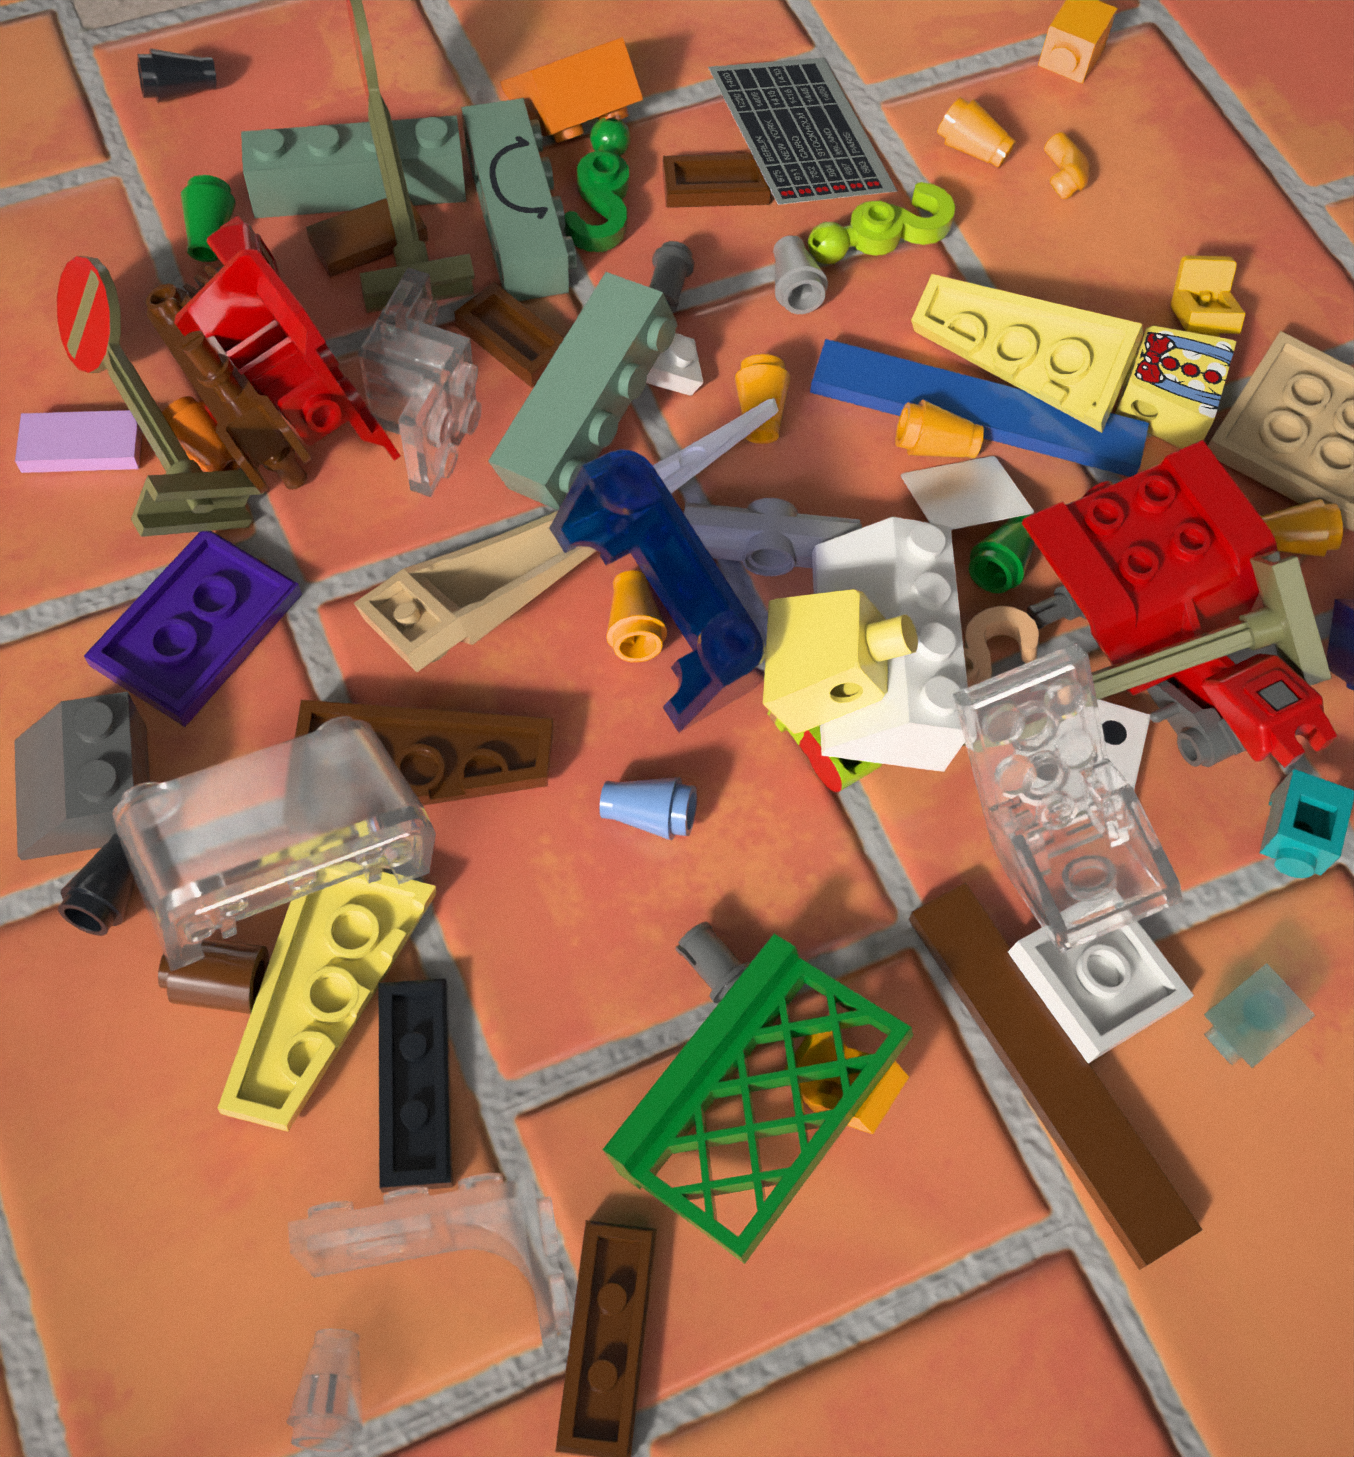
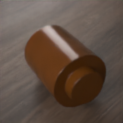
(222, 980)

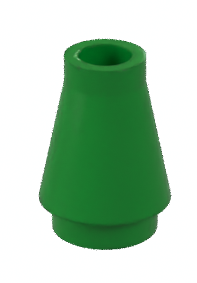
(205, 207)
(1002, 557)

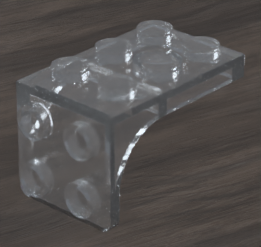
(413, 1225)

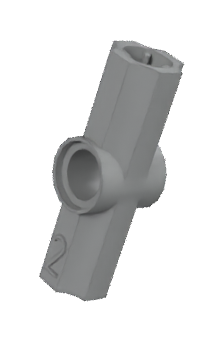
(765, 535)

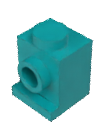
(1306, 824)

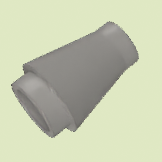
(798, 278)

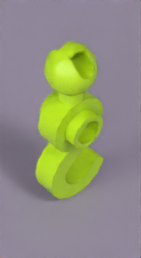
(880, 225)

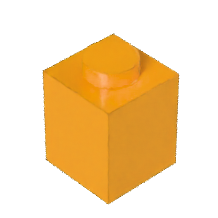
(1077, 38)

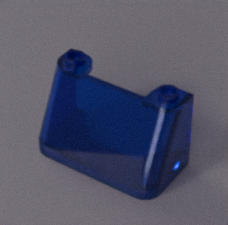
(626, 509)

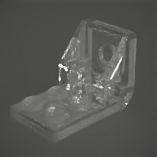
(1058, 804)

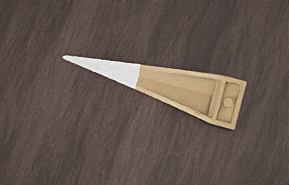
(480, 586)

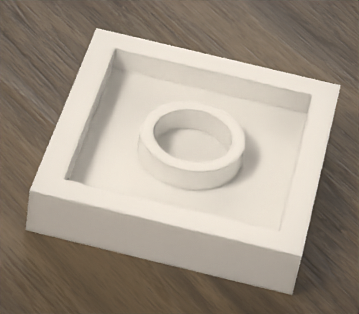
(1102, 986)

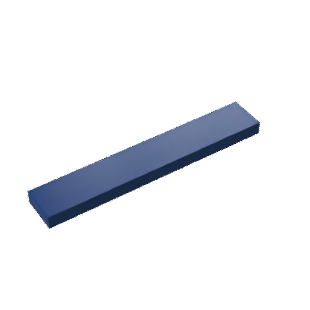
(1003, 411)

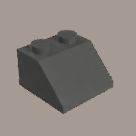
(74, 773)

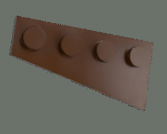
(450, 752)

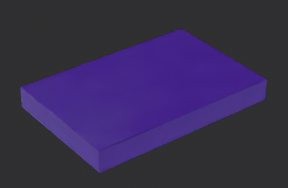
(193, 626)

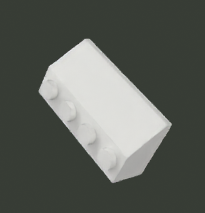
(902, 571)

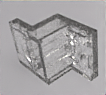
(420, 382)

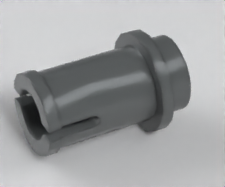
(672, 265)
(711, 959)

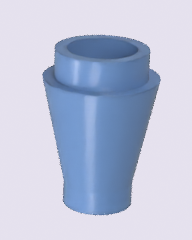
(653, 805)

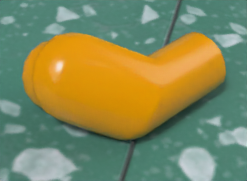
(1072, 165)

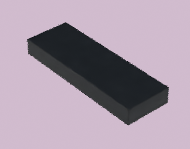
(414, 1085)

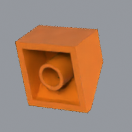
(577, 89)

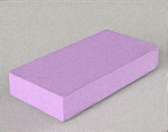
(78, 441)

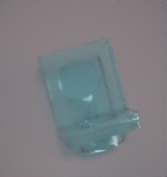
(1256, 1018)

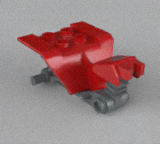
(1165, 564)

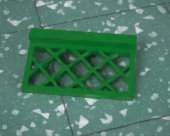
(704, 1073)

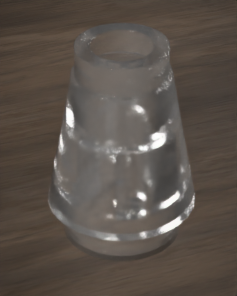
(329, 1394)

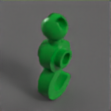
(603, 185)

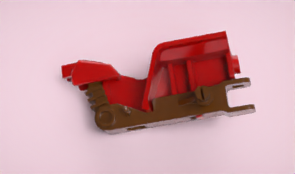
(256, 355)

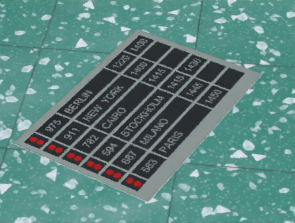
(801, 130)

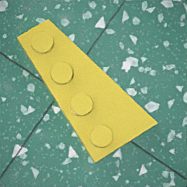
(1040, 346)
(315, 990)

